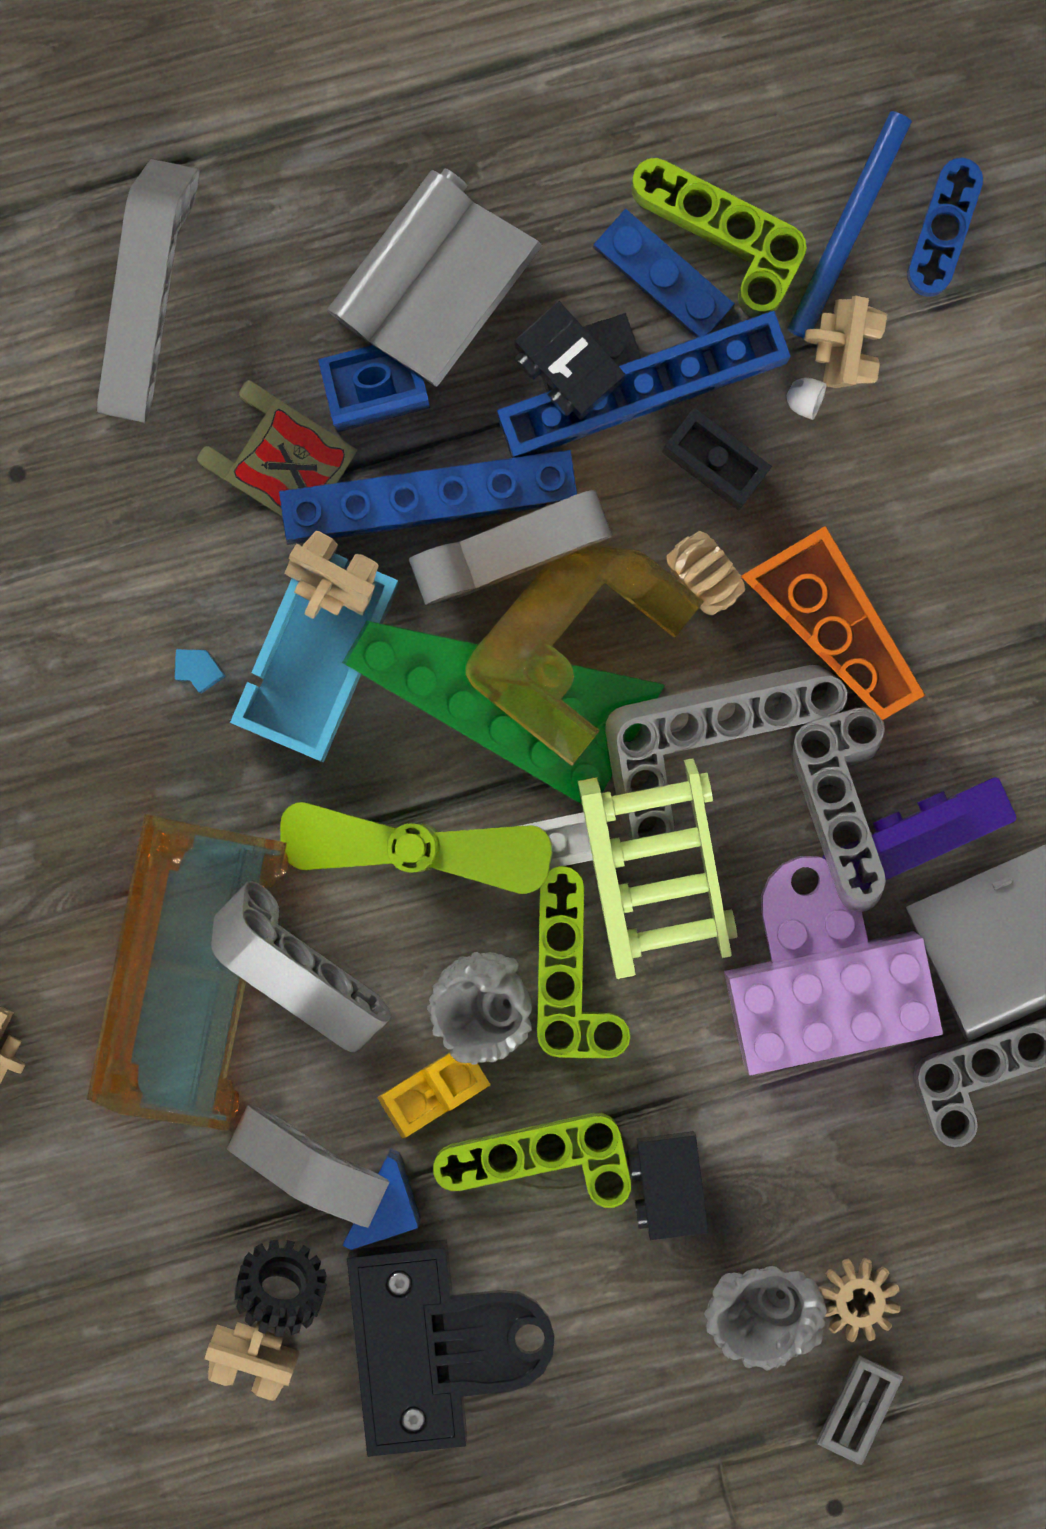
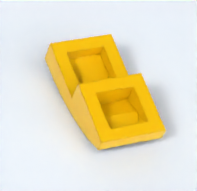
(431, 1093)

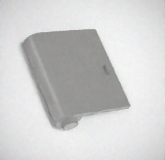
(433, 277)
(989, 943)

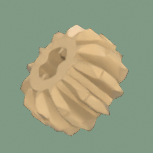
(706, 572)
(874, 1305)

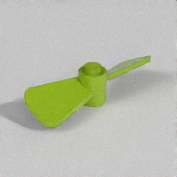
(501, 857)

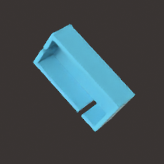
(304, 672)

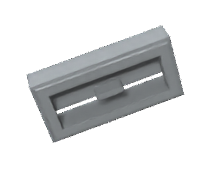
(876, 1371)

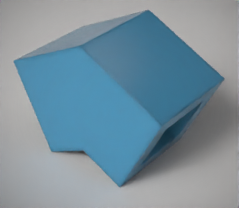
(198, 668)

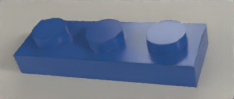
(663, 275)

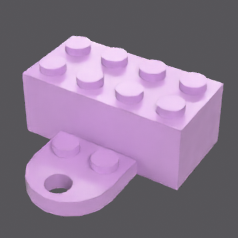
(826, 982)

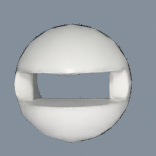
(806, 396)

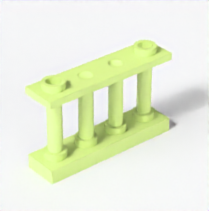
(612, 853)

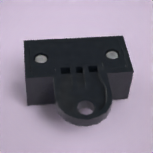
(430, 1348)

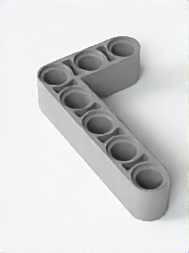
(151, 221)
(704, 729)

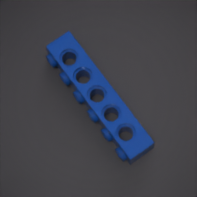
(652, 385)
(428, 497)

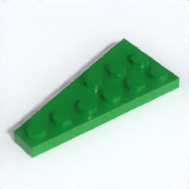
(433, 677)

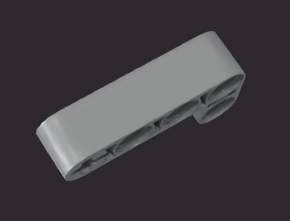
(510, 548)
(847, 813)
(291, 972)
(964, 1079)
(306, 1168)

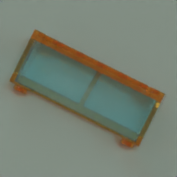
(169, 996)

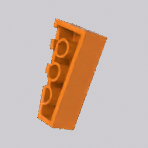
(831, 612)

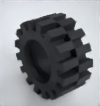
(286, 1264)

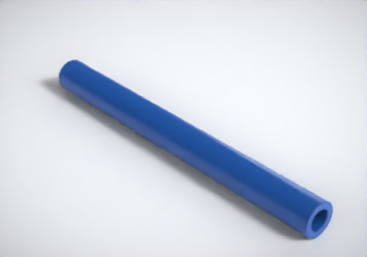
(850, 224)

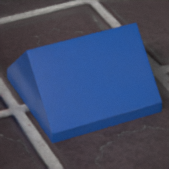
(370, 388)
(396, 1211)

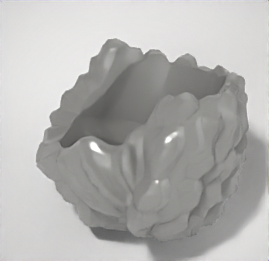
(480, 1008)
(766, 1316)

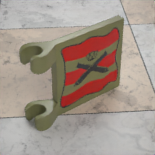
(281, 454)

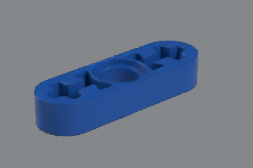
(943, 189)

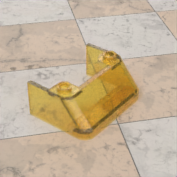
(529, 676)

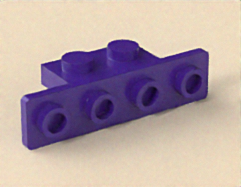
(937, 827)

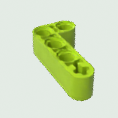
(713, 228)
(571, 962)
(530, 1162)

